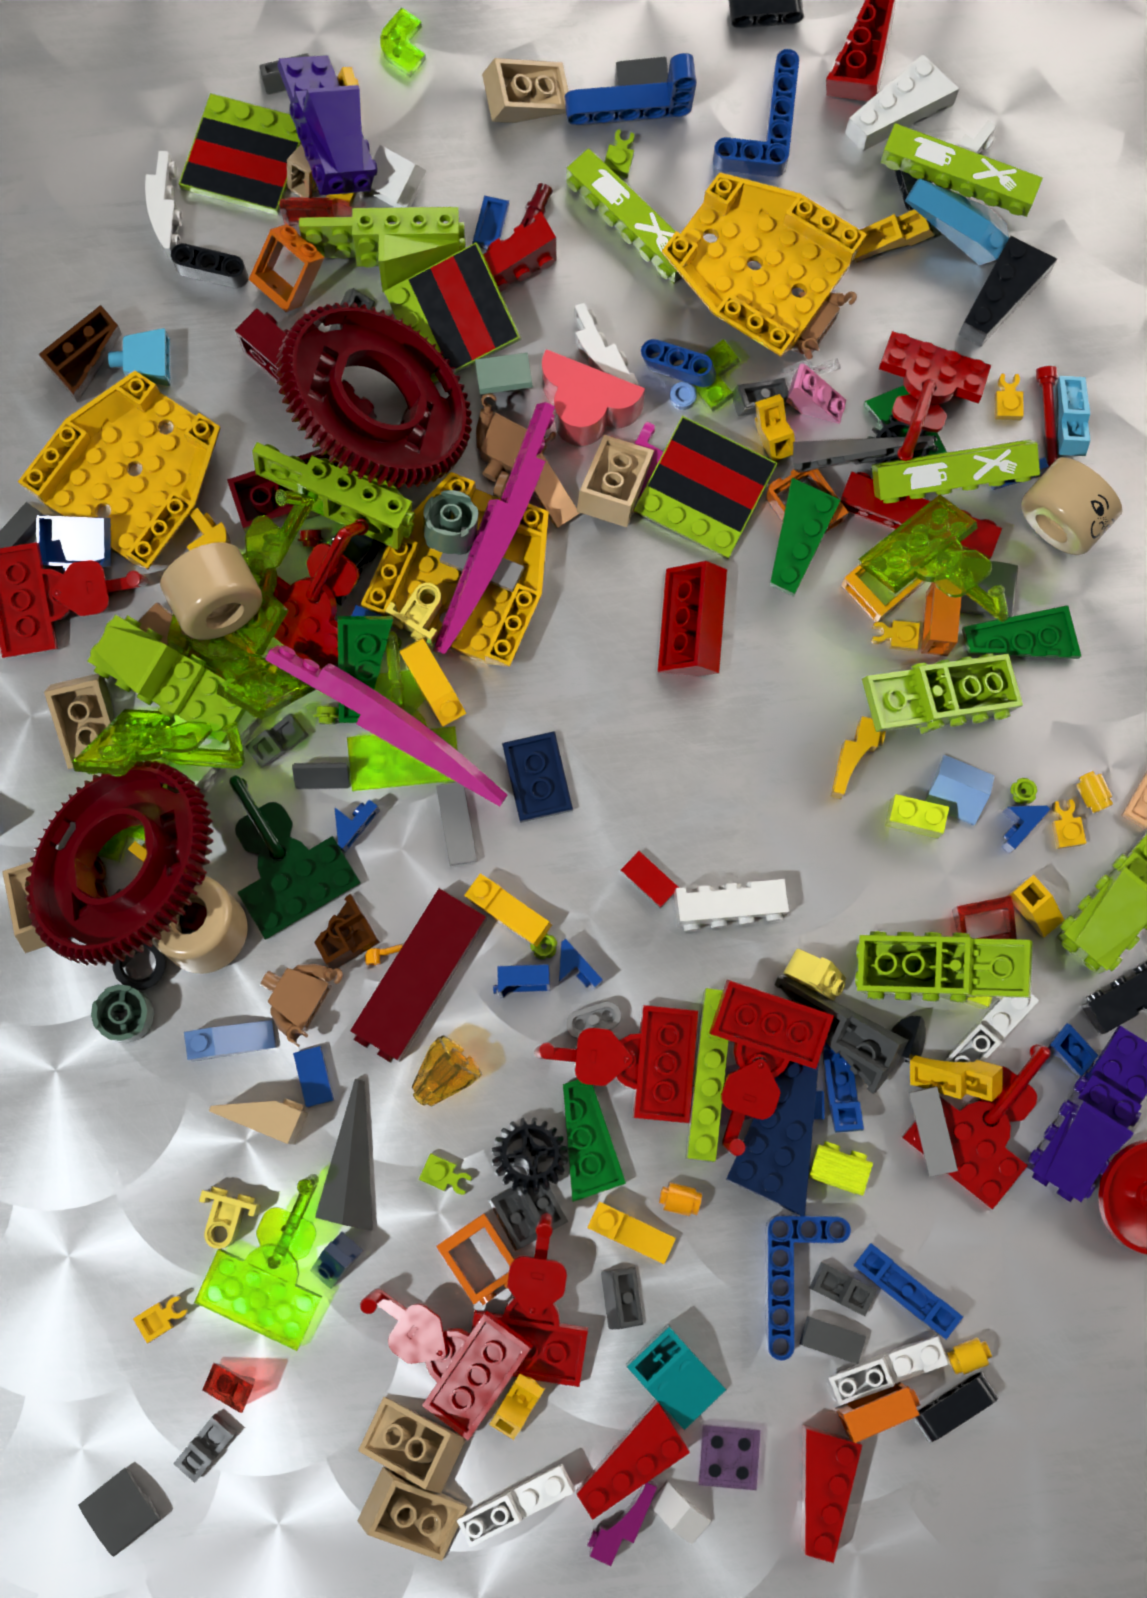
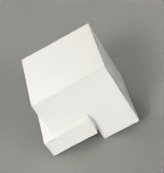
(395, 178)

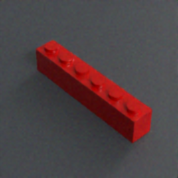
(861, 501)

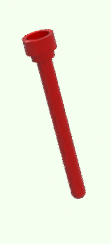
(1046, 378)

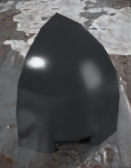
(914, 1031)

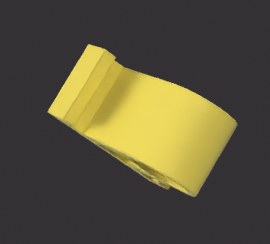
(416, 615)
(816, 974)
(227, 1213)

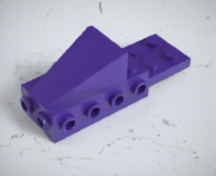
(328, 125)
(1094, 1119)

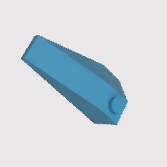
(963, 221)

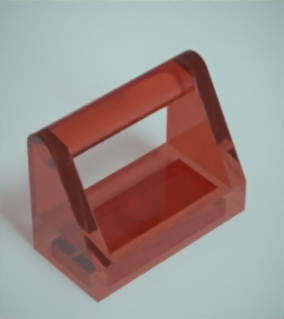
(295, 208)
(986, 907)

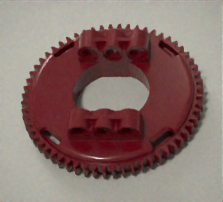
(432, 427)
(68, 885)

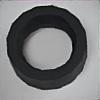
(142, 984)

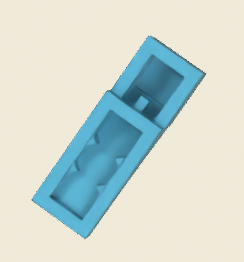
(1073, 416)

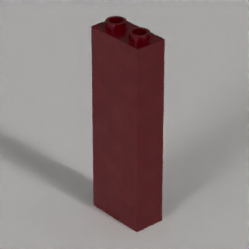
(418, 976)

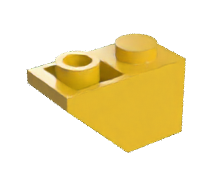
(1037, 905)

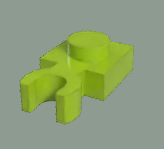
(620, 156)
(440, 1173)

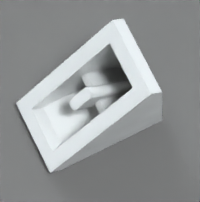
(679, 1513)

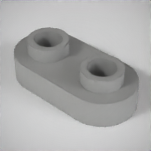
(592, 1017)

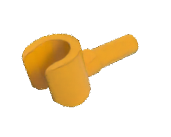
(373, 955)

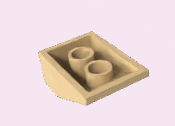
(524, 89)
(614, 481)
(79, 712)
(15, 886)
(272, 1118)
(412, 1445)
(410, 1515)

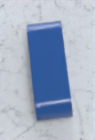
(686, 371)

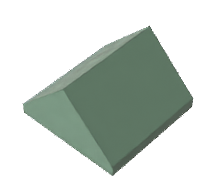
(503, 373)

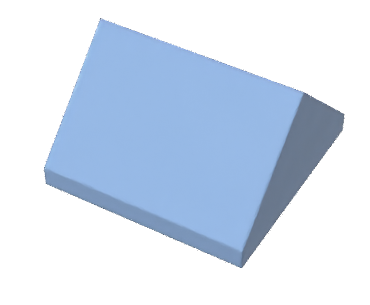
(961, 789)

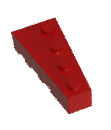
(862, 59)
(522, 253)
(634, 1460)
(827, 1483)

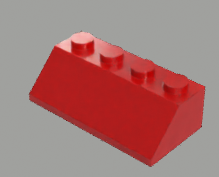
(692, 619)

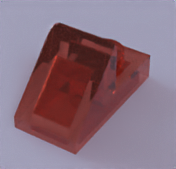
(228, 1387)

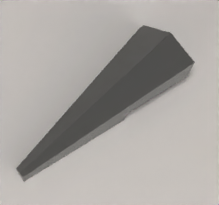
(826, 453)
(861, 1042)
(347, 1188)

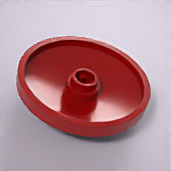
(1124, 1196)

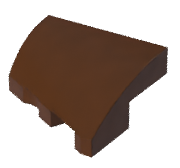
(346, 935)

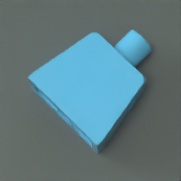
(146, 354)

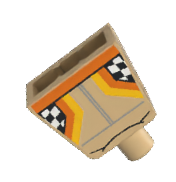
(300, 175)

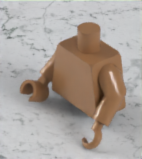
(821, 323)
(499, 440)
(298, 996)

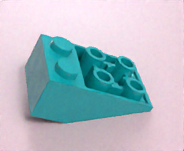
(675, 1377)

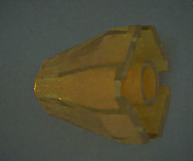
(444, 1072)

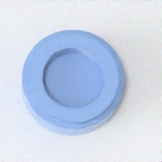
(683, 395)

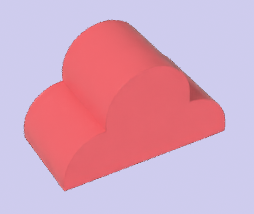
(588, 399)

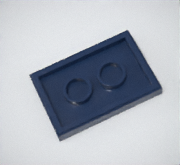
(537, 777)

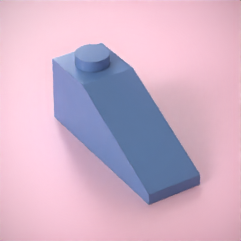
(229, 1040)

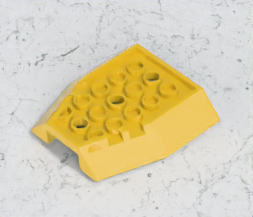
(782, 231)
(98, 444)
(500, 616)

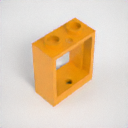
(868, 600)

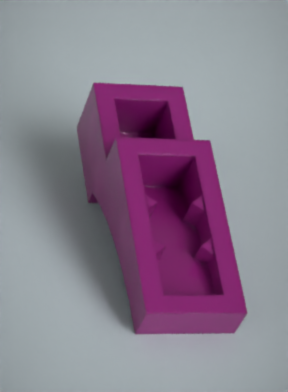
(608, 1538)

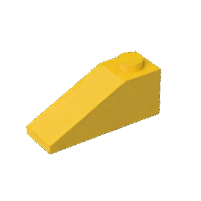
(432, 682)

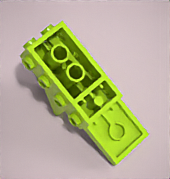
(396, 248)
(335, 487)
(162, 675)
(943, 693)
(1111, 915)
(942, 966)

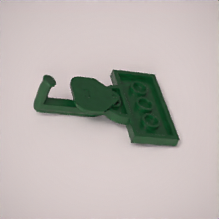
(298, 881)

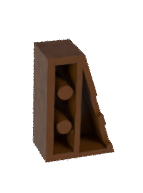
(81, 351)

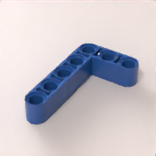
(636, 101)
(777, 125)
(786, 1271)

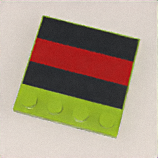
(241, 154)
(456, 308)
(705, 487)

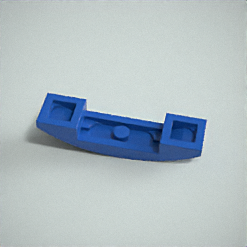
(841, 1092)
(908, 1291)

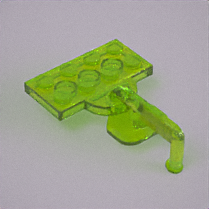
(931, 550)
(265, 551)
(249, 678)
(150, 736)
(380, 764)
(264, 1286)

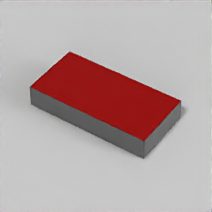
(649, 879)

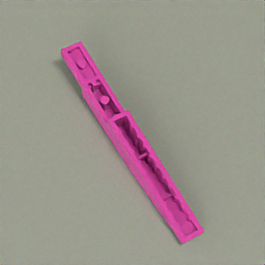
(497, 528)
(388, 721)

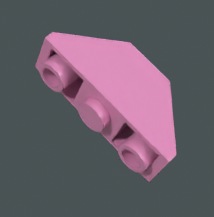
(814, 396)

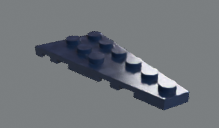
(780, 1146)

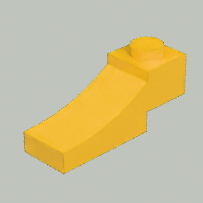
(894, 233)
(851, 752)
(508, 910)
(957, 1078)
(631, 1232)

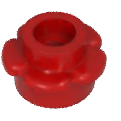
(310, 537)

